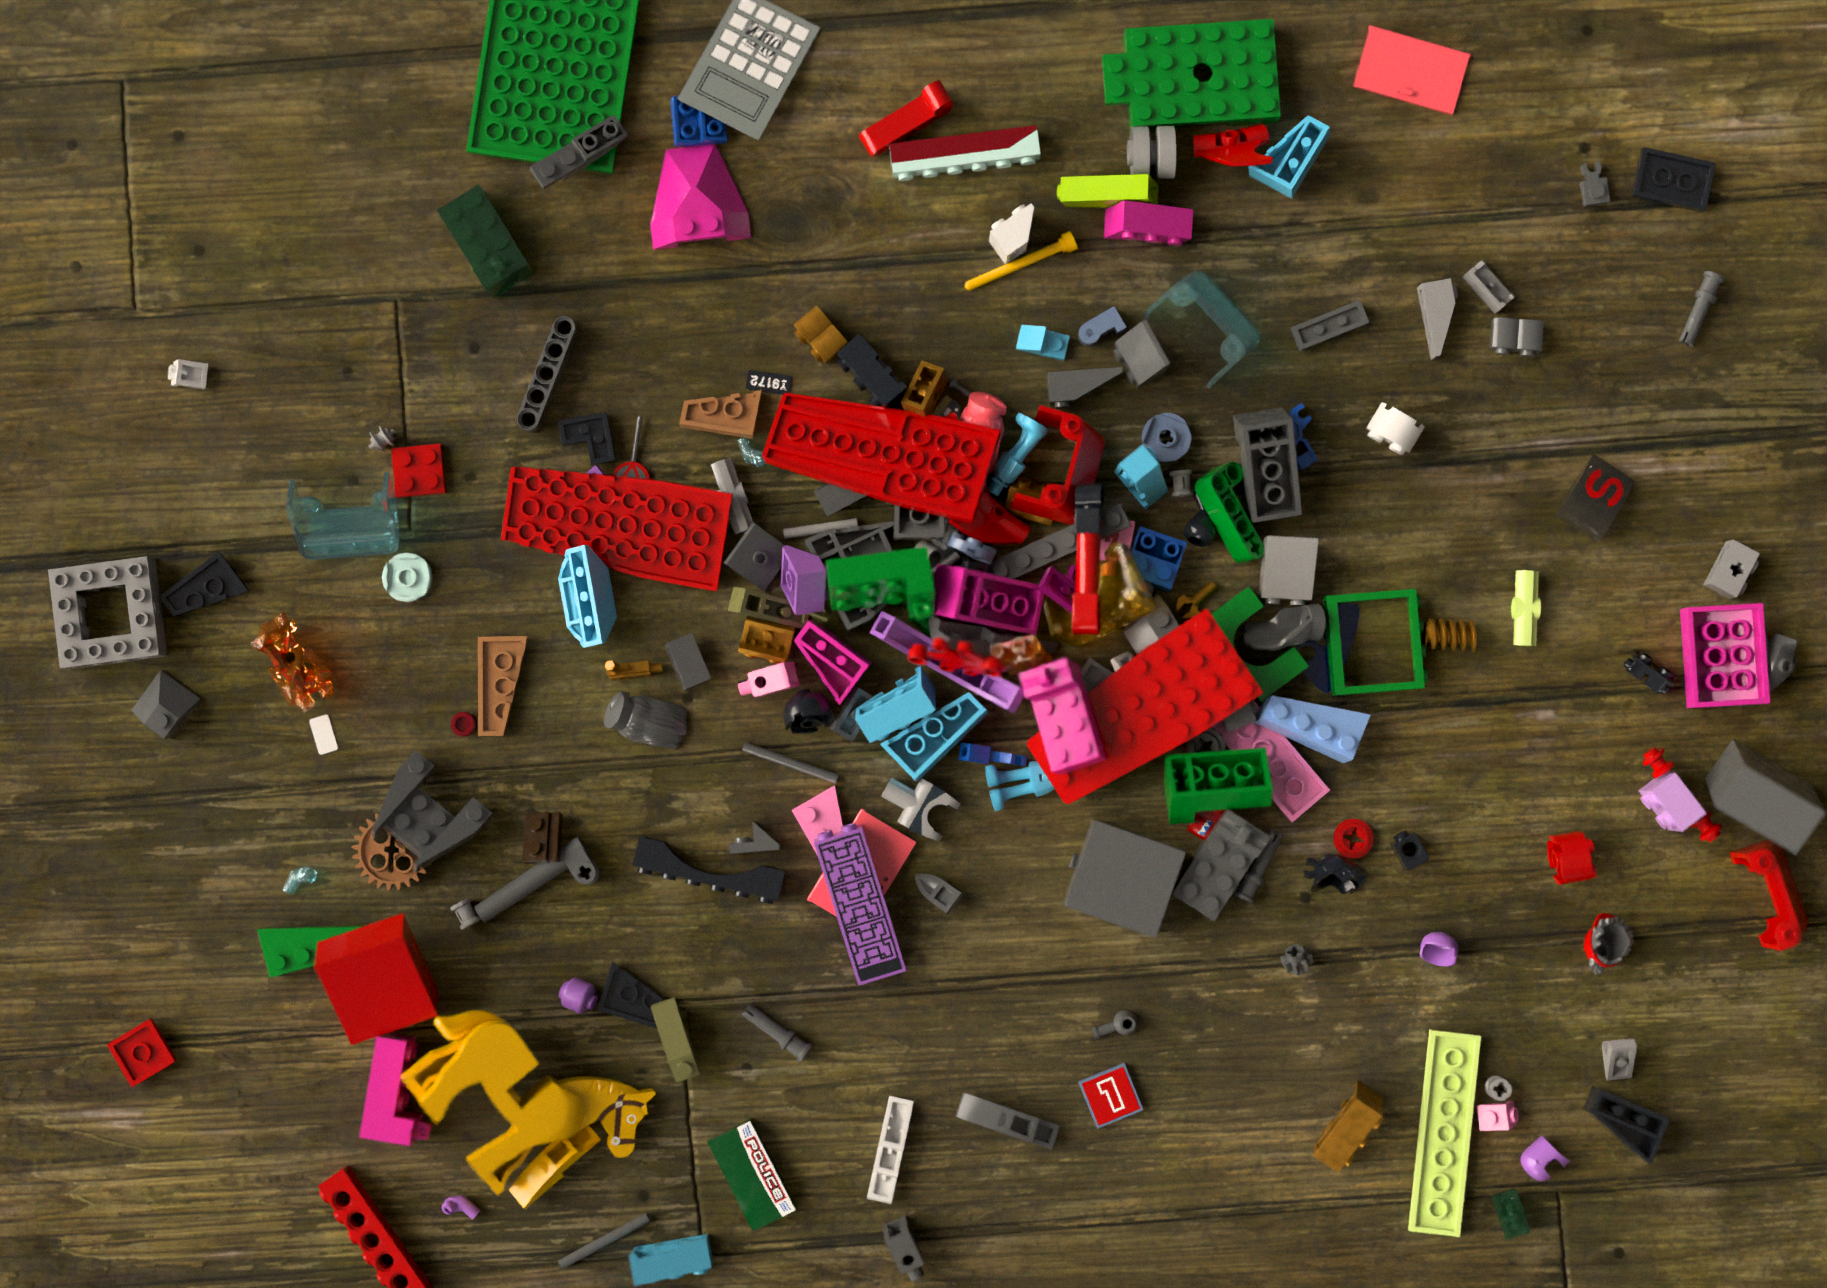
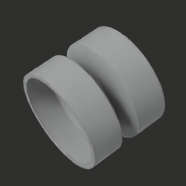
(1160, 152)

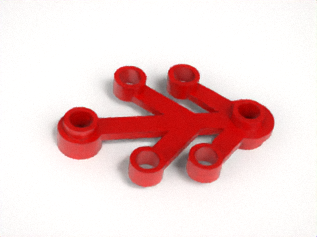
(951, 659)

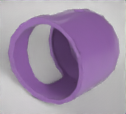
(1538, 1156)

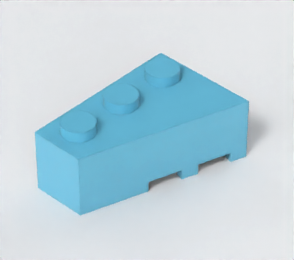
(1142, 476)
(898, 707)
(671, 1259)

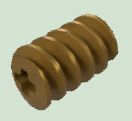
(1450, 633)

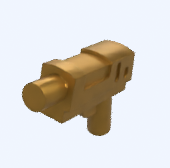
(628, 670)

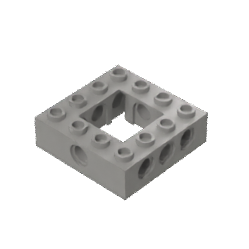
(144, 610)

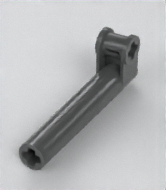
(573, 857)

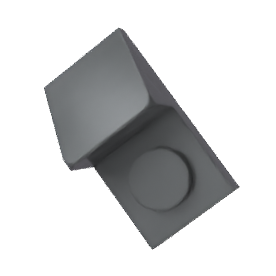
(762, 842)

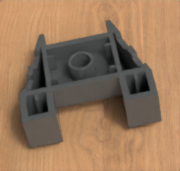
(851, 543)
(420, 820)

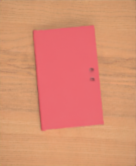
(1419, 69)
(888, 850)

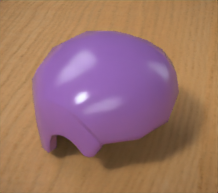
(1439, 949)

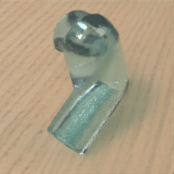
(749, 454)

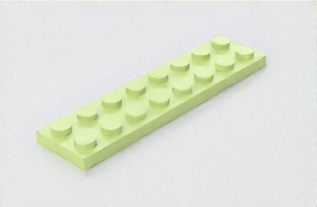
(1444, 1133)

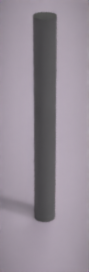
(790, 762)
(604, 1240)

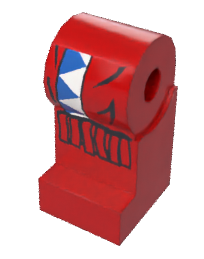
(1204, 823)

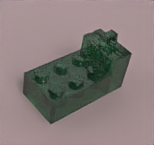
(485, 241)

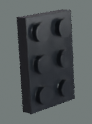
(1673, 179)

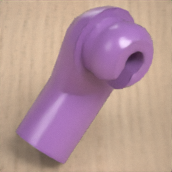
(460, 1203)

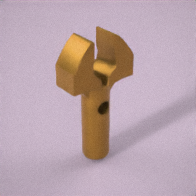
(1195, 600)

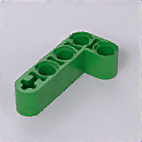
(1227, 512)

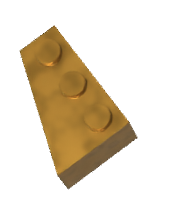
(1350, 1128)

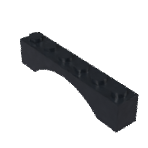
(659, 857)

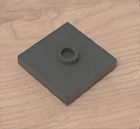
(756, 557)

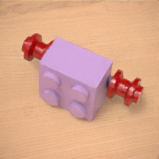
(1673, 801)

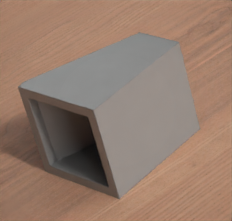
(1288, 569)

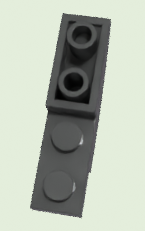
(579, 153)
(1007, 1121)

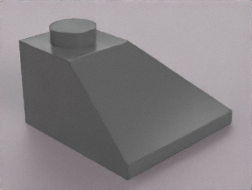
(165, 705)

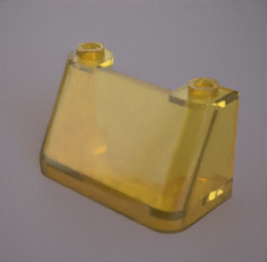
(1123, 598)

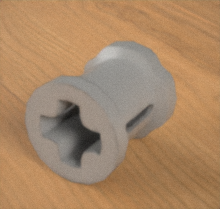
(1181, 483)
(465, 913)
(1500, 1095)

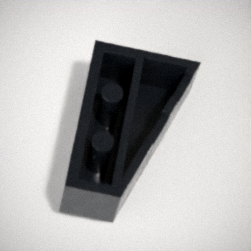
(871, 373)
(1629, 1122)

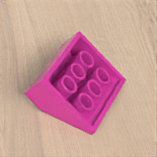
(1724, 655)

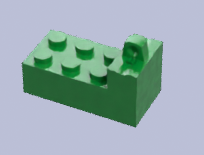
(881, 580)
(1215, 782)

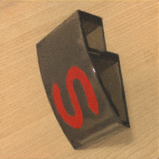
(1595, 498)

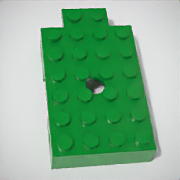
(1160, 83)

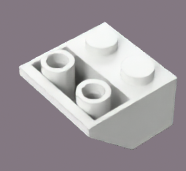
(1011, 236)

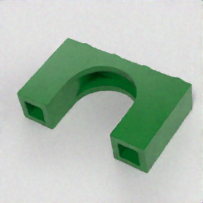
(1280, 670)

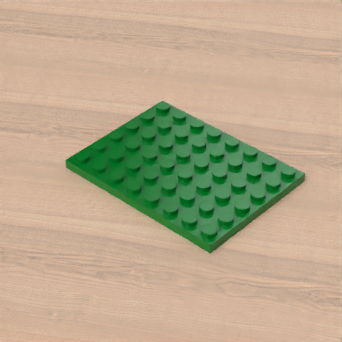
(550, 76)

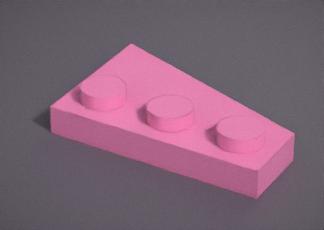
(819, 815)

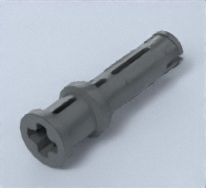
(1704, 298)
(1253, 877)
(787, 1039)

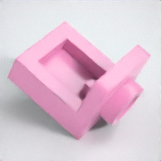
(1497, 1116)

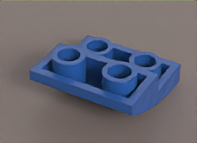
(695, 127)

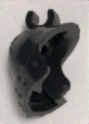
(1336, 872)

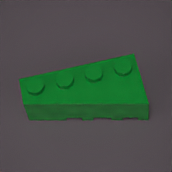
(295, 947)

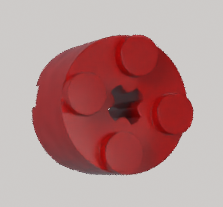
(1571, 857)

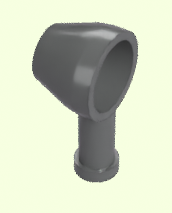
(1117, 1025)

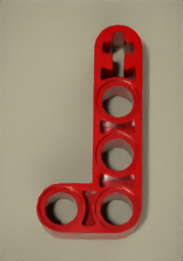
(908, 119)

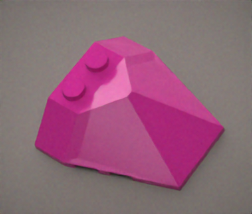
(697, 199)

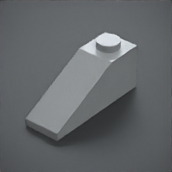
(1437, 306)

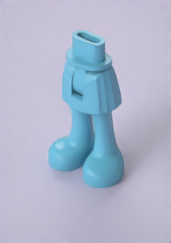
(1010, 463)
(1038, 783)

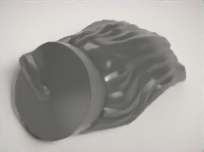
(1287, 628)
(646, 719)

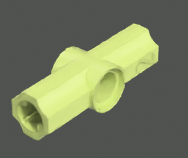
(1526, 608)

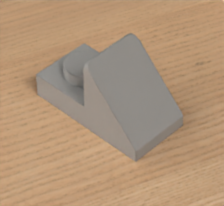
(1619, 1058)

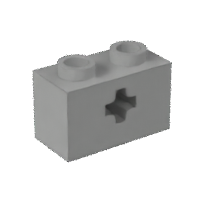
(1721, 578)

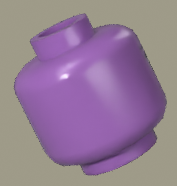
(578, 995)

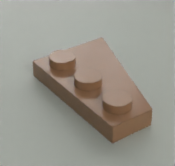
(724, 415)

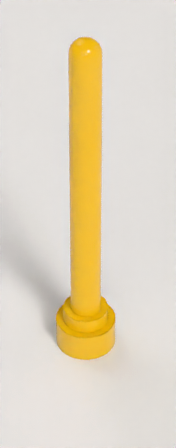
(1064, 244)

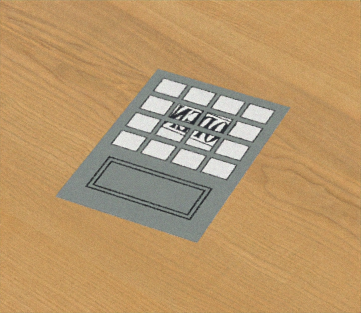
(748, 64)

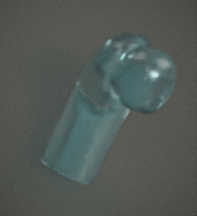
(299, 876)

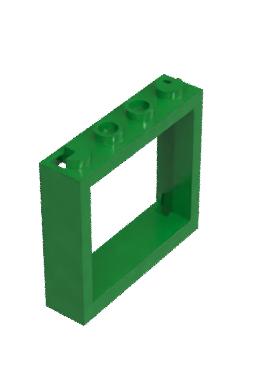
(1334, 642)

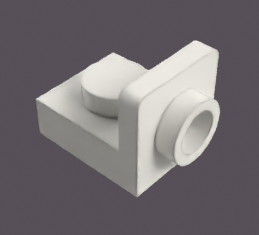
(188, 374)

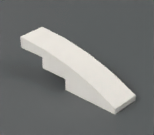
(890, 1149)

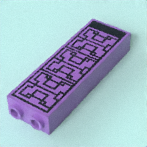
(859, 903)

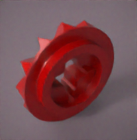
(1362, 831)

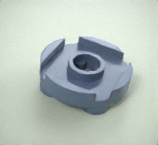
(1178, 431)
(971, 548)

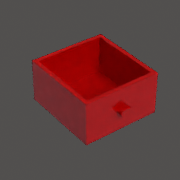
(376, 979)

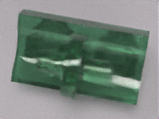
(1510, 1213)

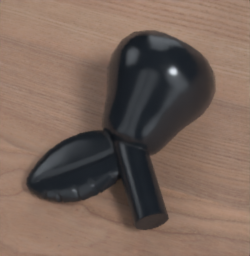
(1200, 529)

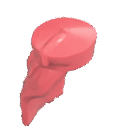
(985, 411)

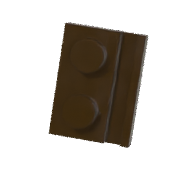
(542, 837)

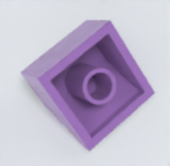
(803, 580)

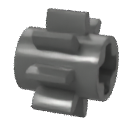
(1297, 959)

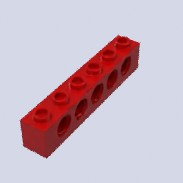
(374, 1223)

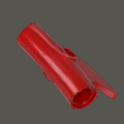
(1234, 146)
(993, 524)

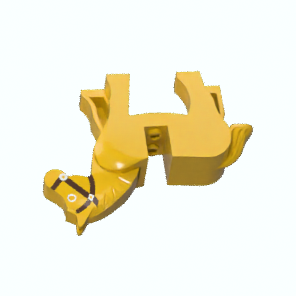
(493, 1053)

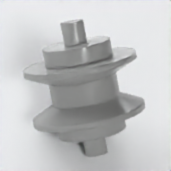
(382, 439)

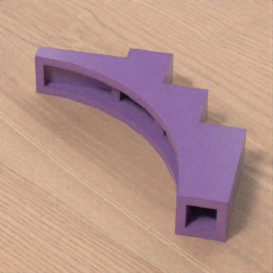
(990, 688)

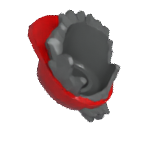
(1607, 942)

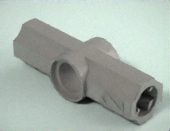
(728, 481)

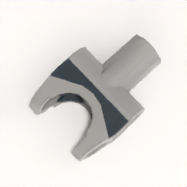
(917, 804)

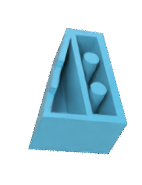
(1292, 156)

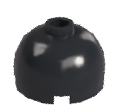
(806, 712)

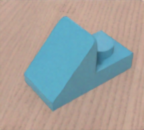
(1042, 342)

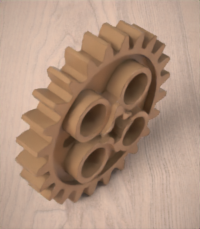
(369, 849)

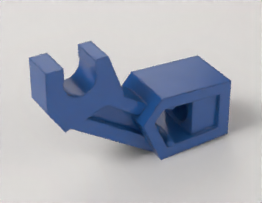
(1298, 425)
(984, 755)

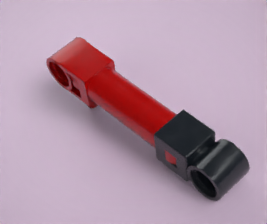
(1089, 529)

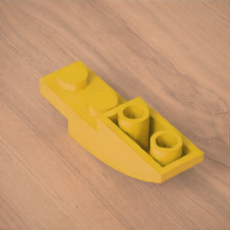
(550, 1164)

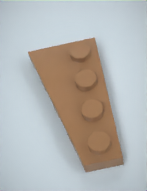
(498, 675)

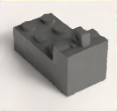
(1268, 464)
(1219, 864)

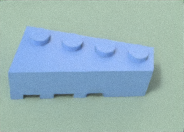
(1316, 726)

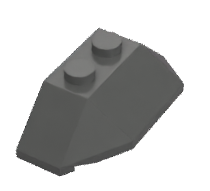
(1150, 627)

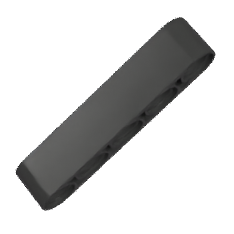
(547, 362)

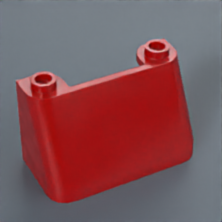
(1791, 919)

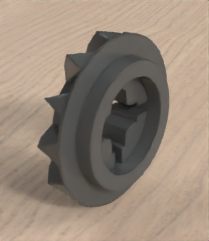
(1195, 743)

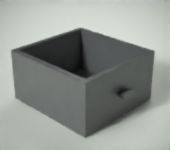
(1764, 796)
(1123, 878)

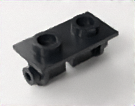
(1658, 676)

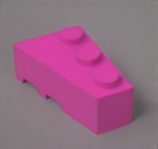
(1148, 223)
(832, 658)

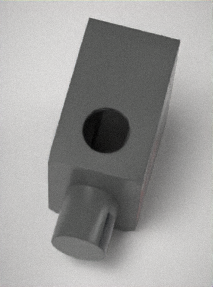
(904, 1248)

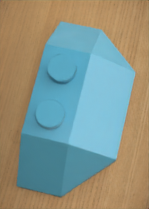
(587, 596)

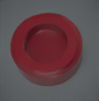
(463, 724)

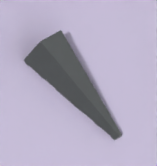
(978, 635)

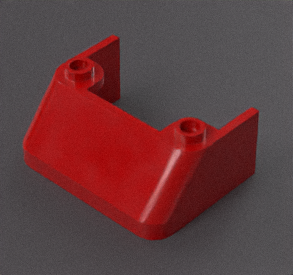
(1058, 501)

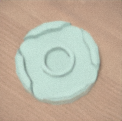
(407, 577)

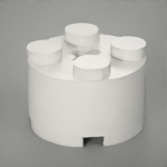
(1394, 428)

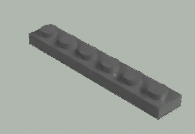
(1054, 547)

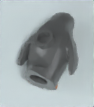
(1780, 658)

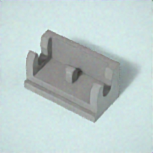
(1488, 286)

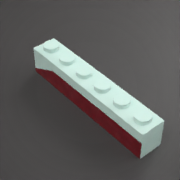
(965, 151)

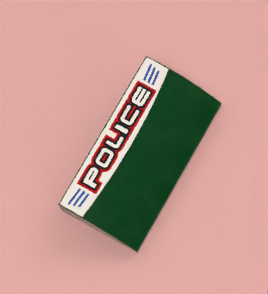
(752, 1174)

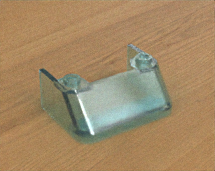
(1240, 331)
(344, 530)

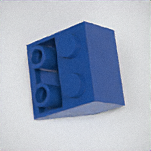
(1157, 557)

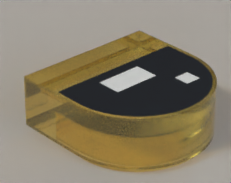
(947, 407)

